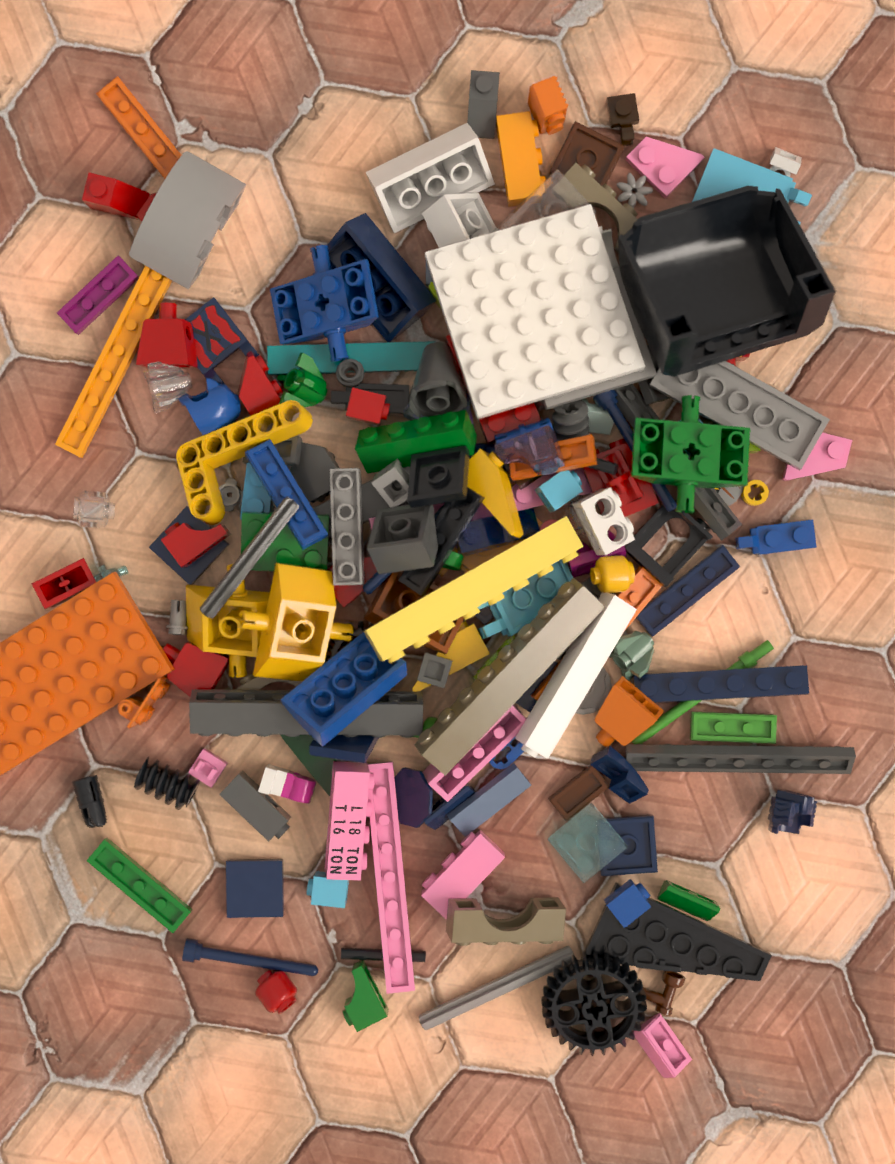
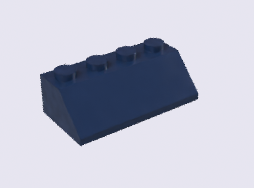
(397, 289)

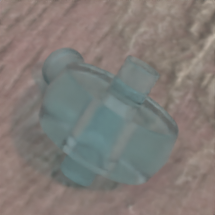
(104, 572)

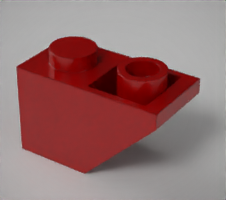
(255, 387)

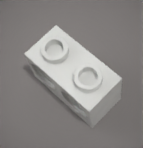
(597, 525)

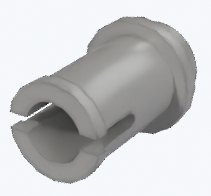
(177, 620)

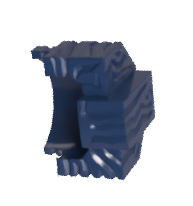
(791, 811)

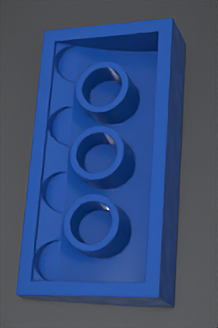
(342, 689)

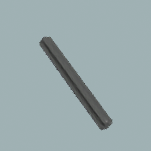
(249, 557)

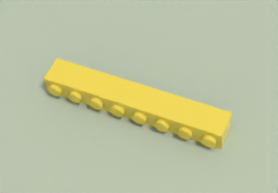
(473, 589)

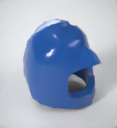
(213, 407)

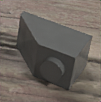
(483, 103)

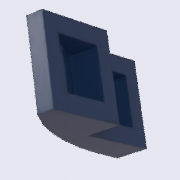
(624, 778)

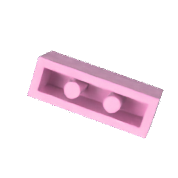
(462, 871)

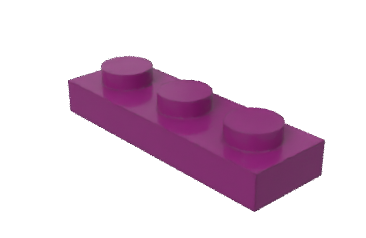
(98, 295)

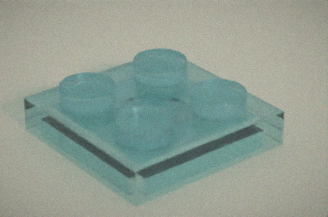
(587, 842)

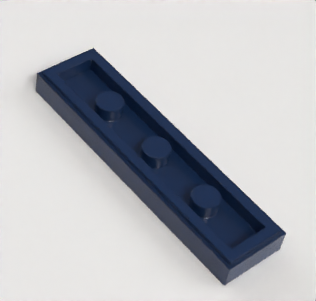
(687, 590)

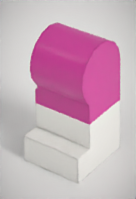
(287, 784)

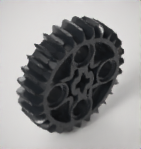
(600, 1016)

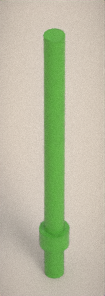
(745, 661)

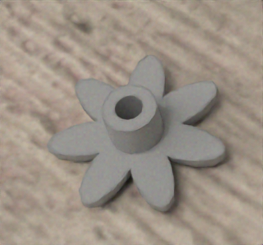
(634, 186)

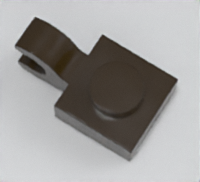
(623, 114)

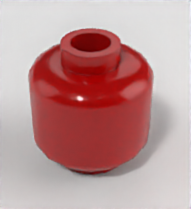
(276, 991)

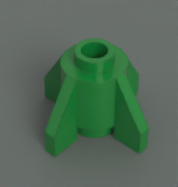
(304, 384)

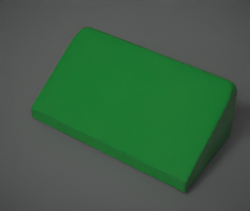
(688, 901)

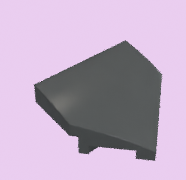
(314, 471)

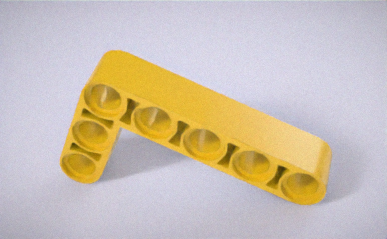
(231, 450)

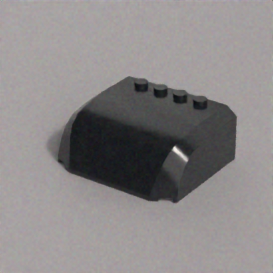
(722, 279)

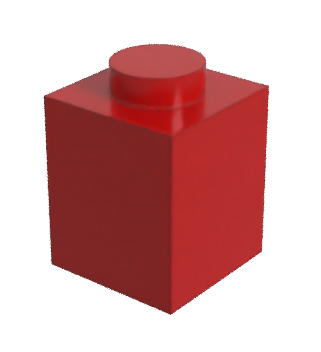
(367, 407)

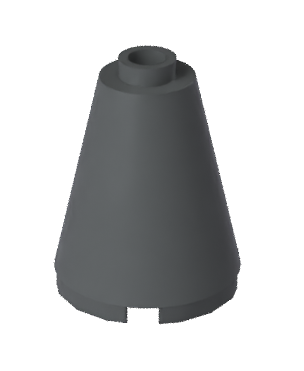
(437, 383)

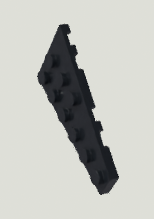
(675, 943)

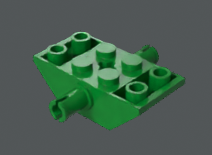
(716, 453)

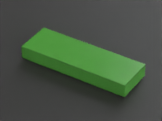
(733, 727)

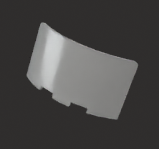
(185, 218)

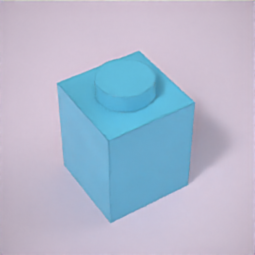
(559, 490)
(327, 892)

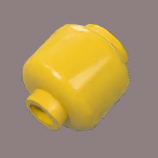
(612, 574)

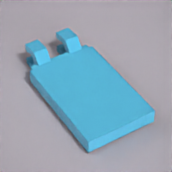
(729, 172)
(523, 605)

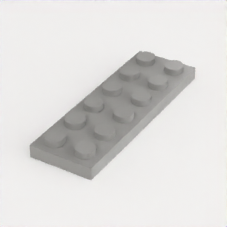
(741, 400)

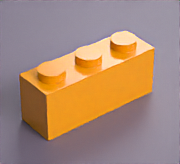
(519, 155)

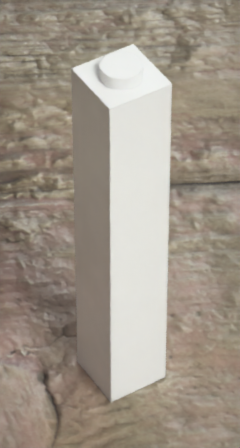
(574, 677)

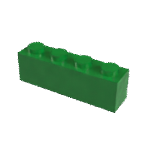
(386, 443)

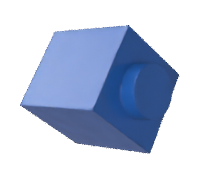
(628, 902)

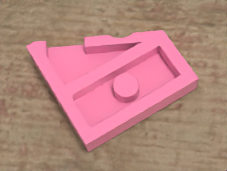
(663, 164)
(827, 455)

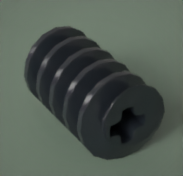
(165, 784)

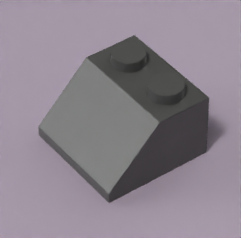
(403, 539)

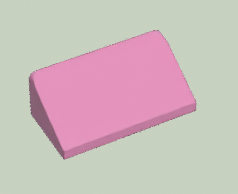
(662, 1046)

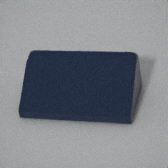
(443, 808)

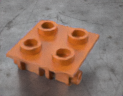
(140, 710)

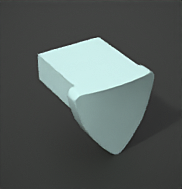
(599, 420)

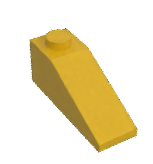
(493, 483)
(464, 650)

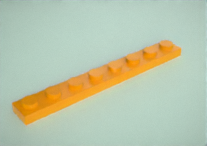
(112, 363)

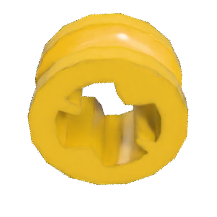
(762, 496)

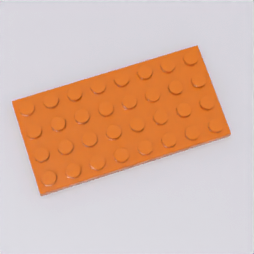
(73, 668)

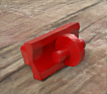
(622, 482)

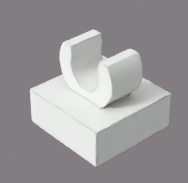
(785, 161)

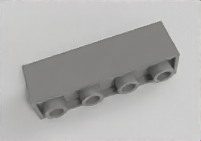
(347, 526)

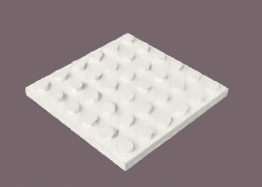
(534, 311)

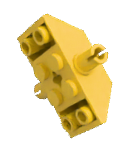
(296, 598)
(222, 632)

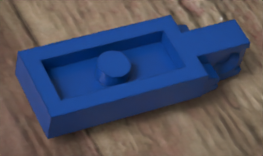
(779, 537)

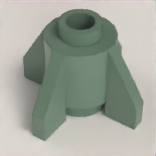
(633, 654)

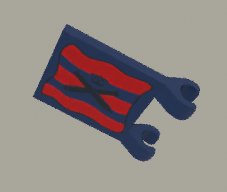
(216, 338)

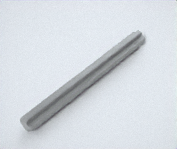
(495, 988)

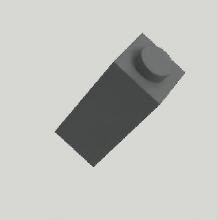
(256, 807)

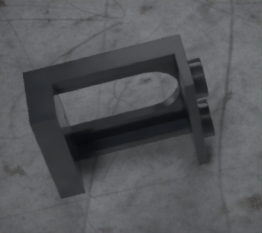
(697, 537)

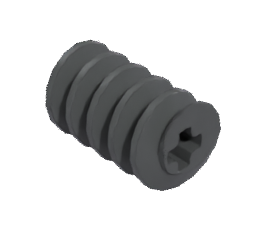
(571, 420)

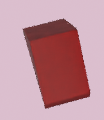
(64, 584)

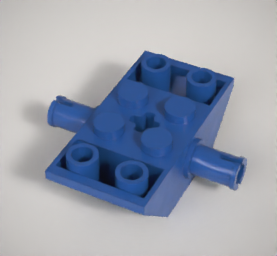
(325, 304)

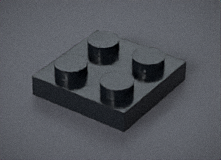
(438, 476)

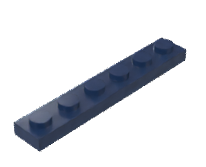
(724, 684)

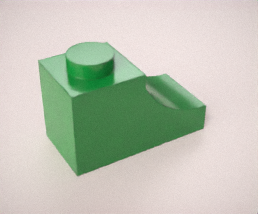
(366, 1003)

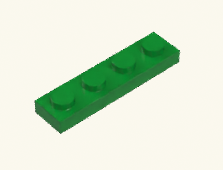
(139, 885)

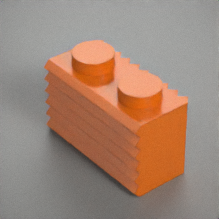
(548, 105)

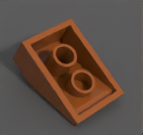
(395, 596)

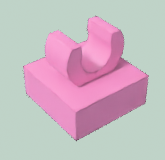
(208, 767)

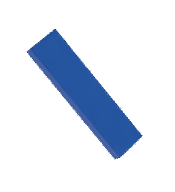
(281, 484)

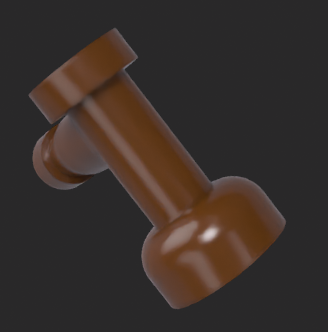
(664, 1001)

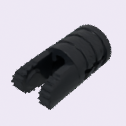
(90, 801)

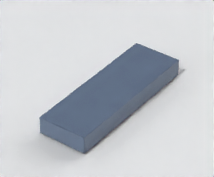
(489, 800)

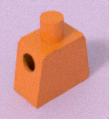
(625, 714)

